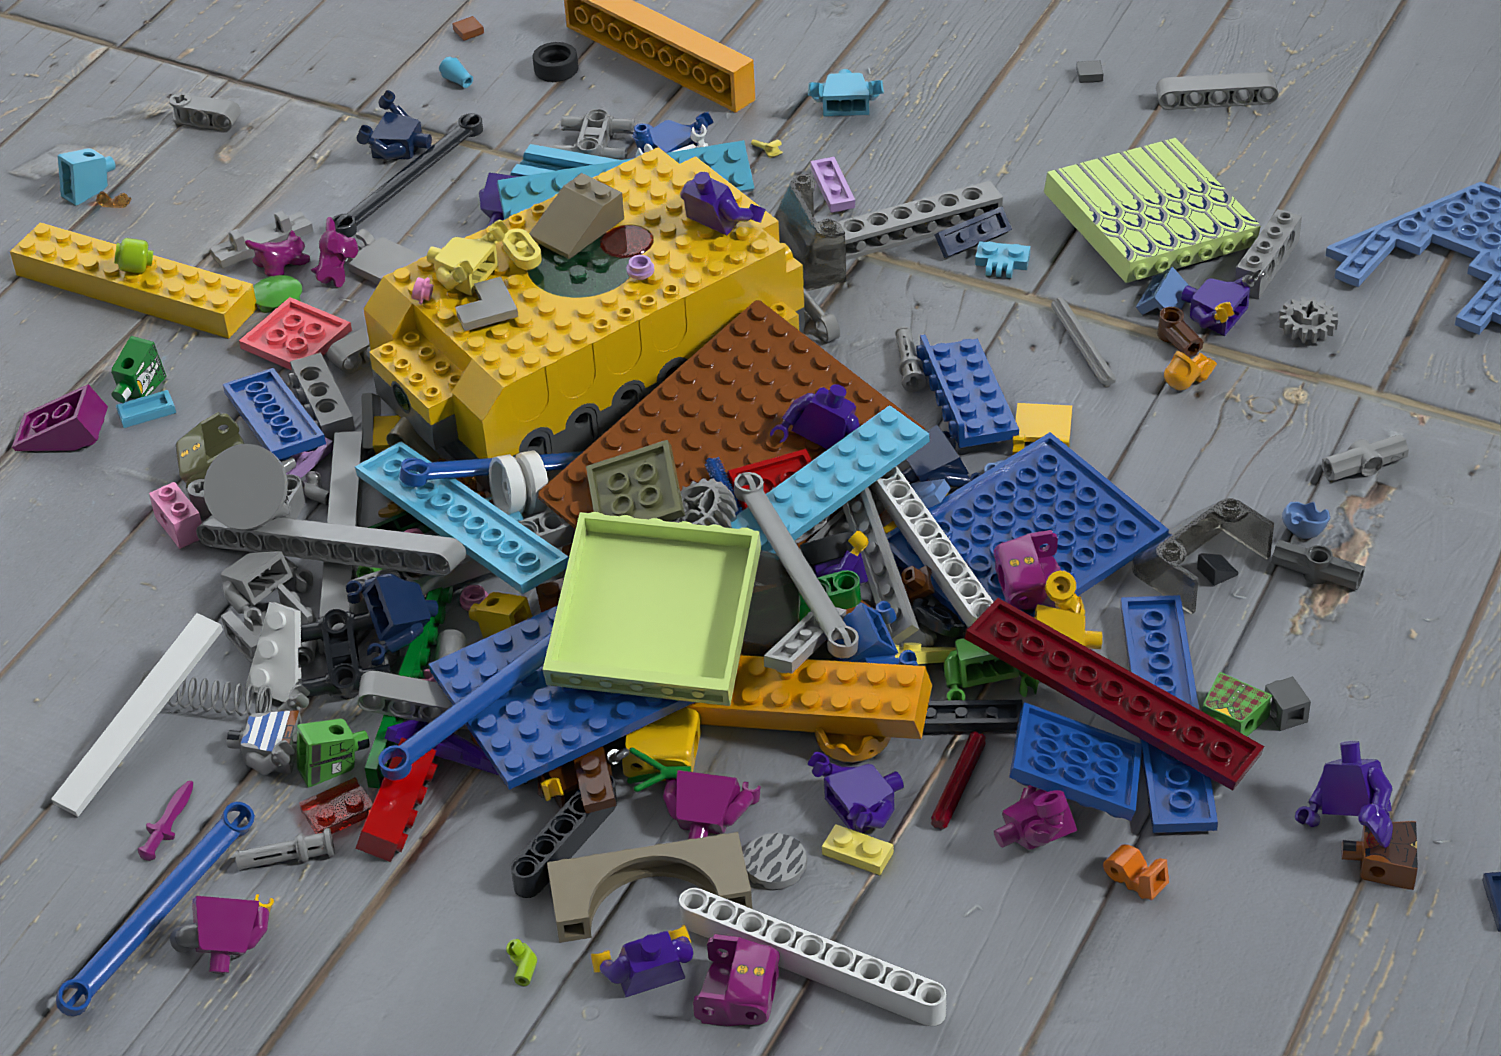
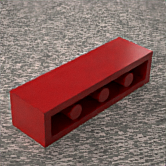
(394, 808)

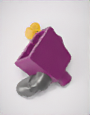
(223, 928)

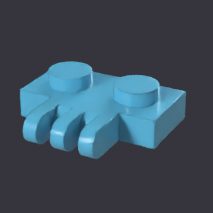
(1002, 257)

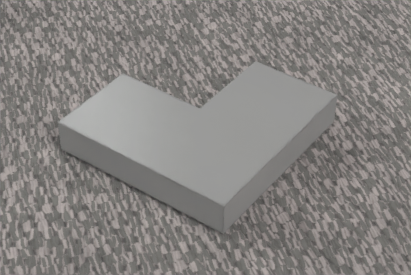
(493, 305)
(370, 407)

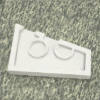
(277, 652)

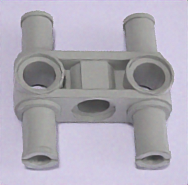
(595, 133)

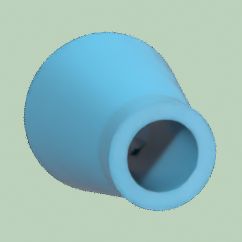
(454, 71)

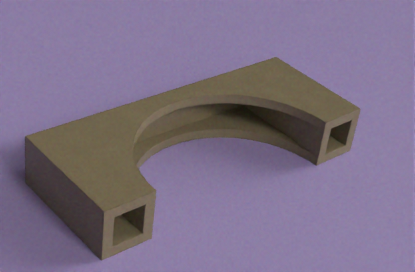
(584, 882)

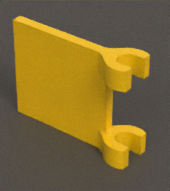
(1040, 419)

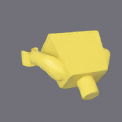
(467, 260)

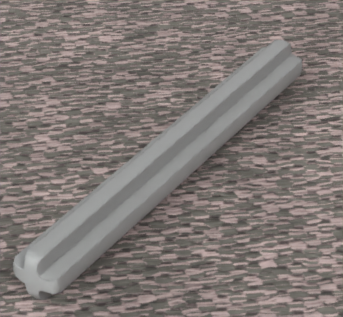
(1083, 342)

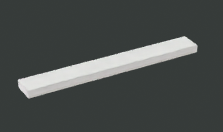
(136, 715)

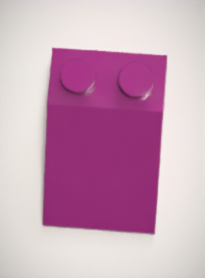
(62, 423)

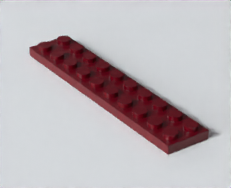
(1115, 693)

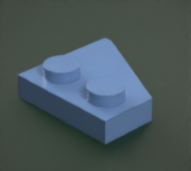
(931, 492)

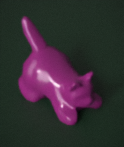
(333, 252)
(277, 255)

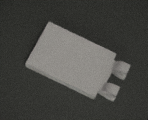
(379, 257)

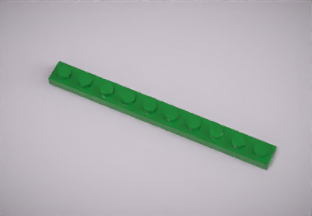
(416, 658)

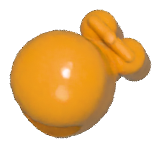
(1184, 371)

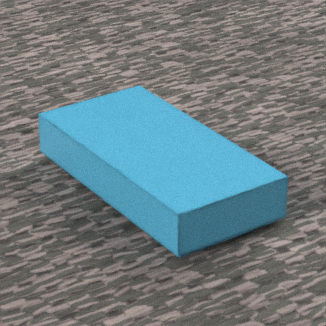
(145, 408)

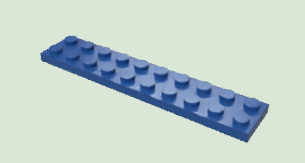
(1160, 653)

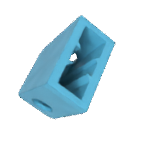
(83, 174)

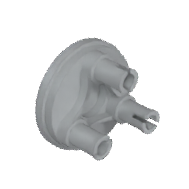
(246, 487)

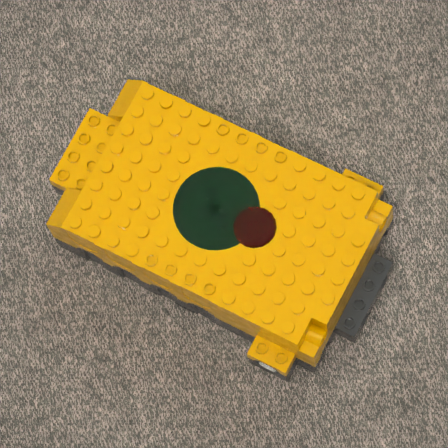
(584, 329)

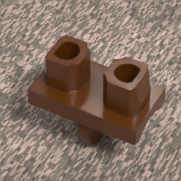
(917, 582)

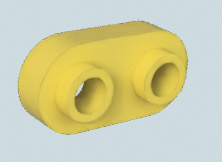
(522, 249)

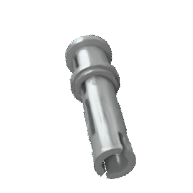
(904, 341)
(302, 848)

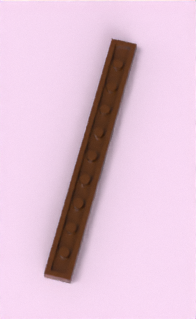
(591, 767)

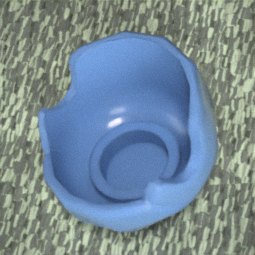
(1305, 519)

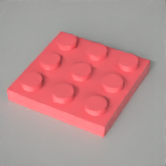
(294, 333)

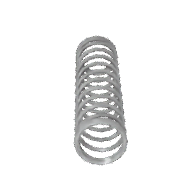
(259, 700)

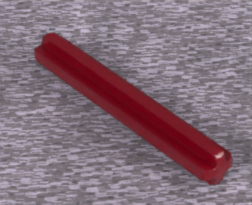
(958, 781)

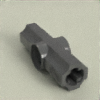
(1318, 564)

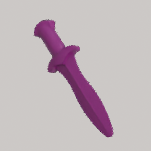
(162, 829)

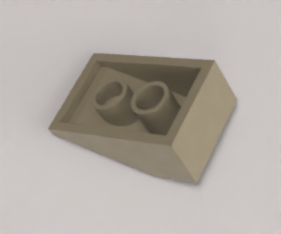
(578, 216)

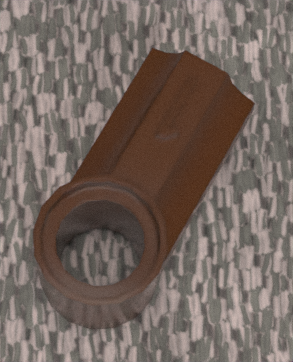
(1176, 331)

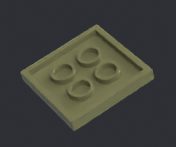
(637, 484)

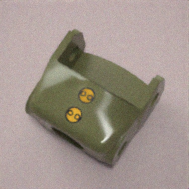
(203, 444)

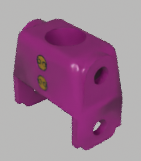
(1025, 569)
(738, 983)

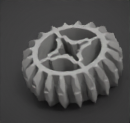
(708, 504)

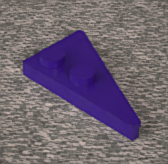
(452, 748)

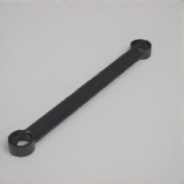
(408, 174)

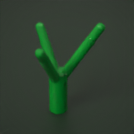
(664, 772)

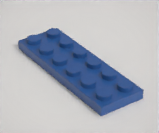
(274, 414)

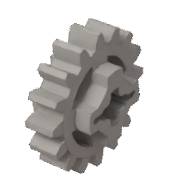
(1308, 319)

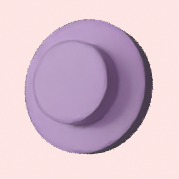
(640, 267)

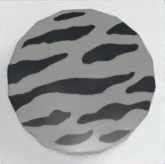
(775, 860)

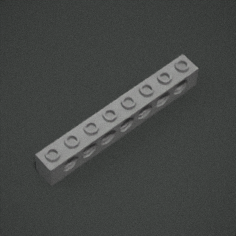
(917, 219)

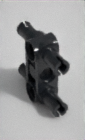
(340, 653)

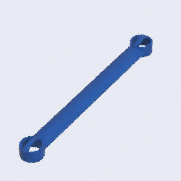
(468, 468)
(463, 711)
(154, 909)

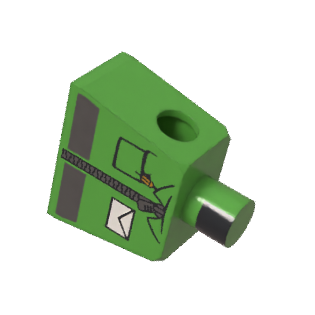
(327, 749)

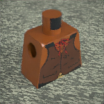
(1391, 865)

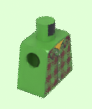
(1237, 704)

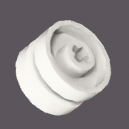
(517, 482)

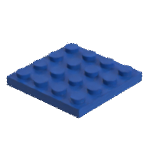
(1077, 759)

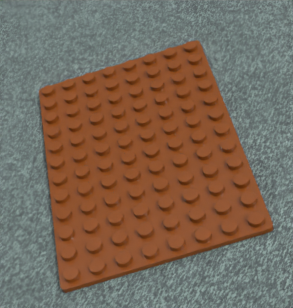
(723, 407)

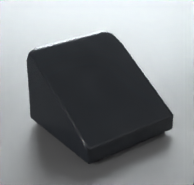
(1215, 568)

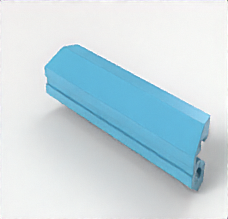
(545, 159)

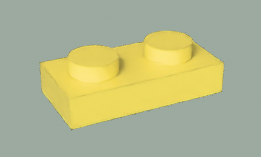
(857, 849)

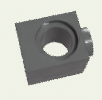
(1288, 704)

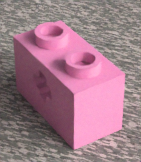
(176, 514)

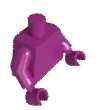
(707, 802)

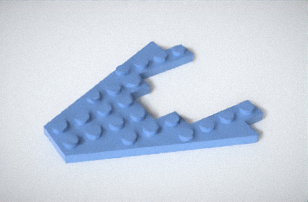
(1460, 222)

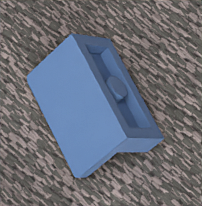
(1163, 292)

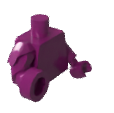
(1036, 819)

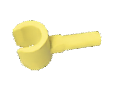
(770, 148)

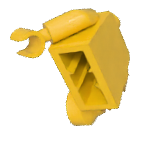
(1069, 611)

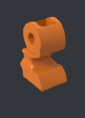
(1129, 866)

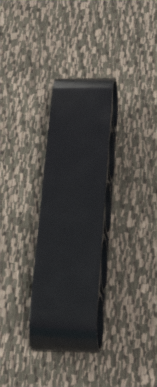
(556, 841)

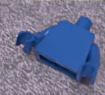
(874, 638)

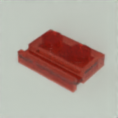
(337, 807)

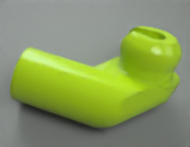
(524, 959)

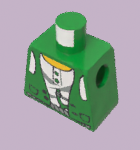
(137, 370)

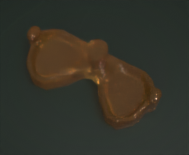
(119, 201)

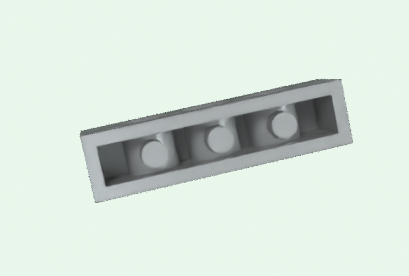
(1270, 249)
(320, 395)

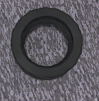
(555, 71)
(827, 548)

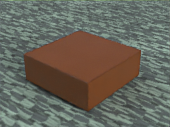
(468, 28)

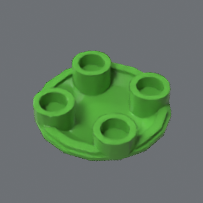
(276, 290)

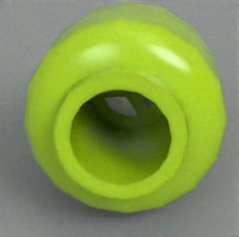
(133, 255)

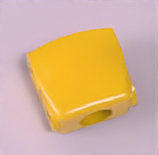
(668, 741)

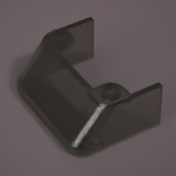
(1160, 562)

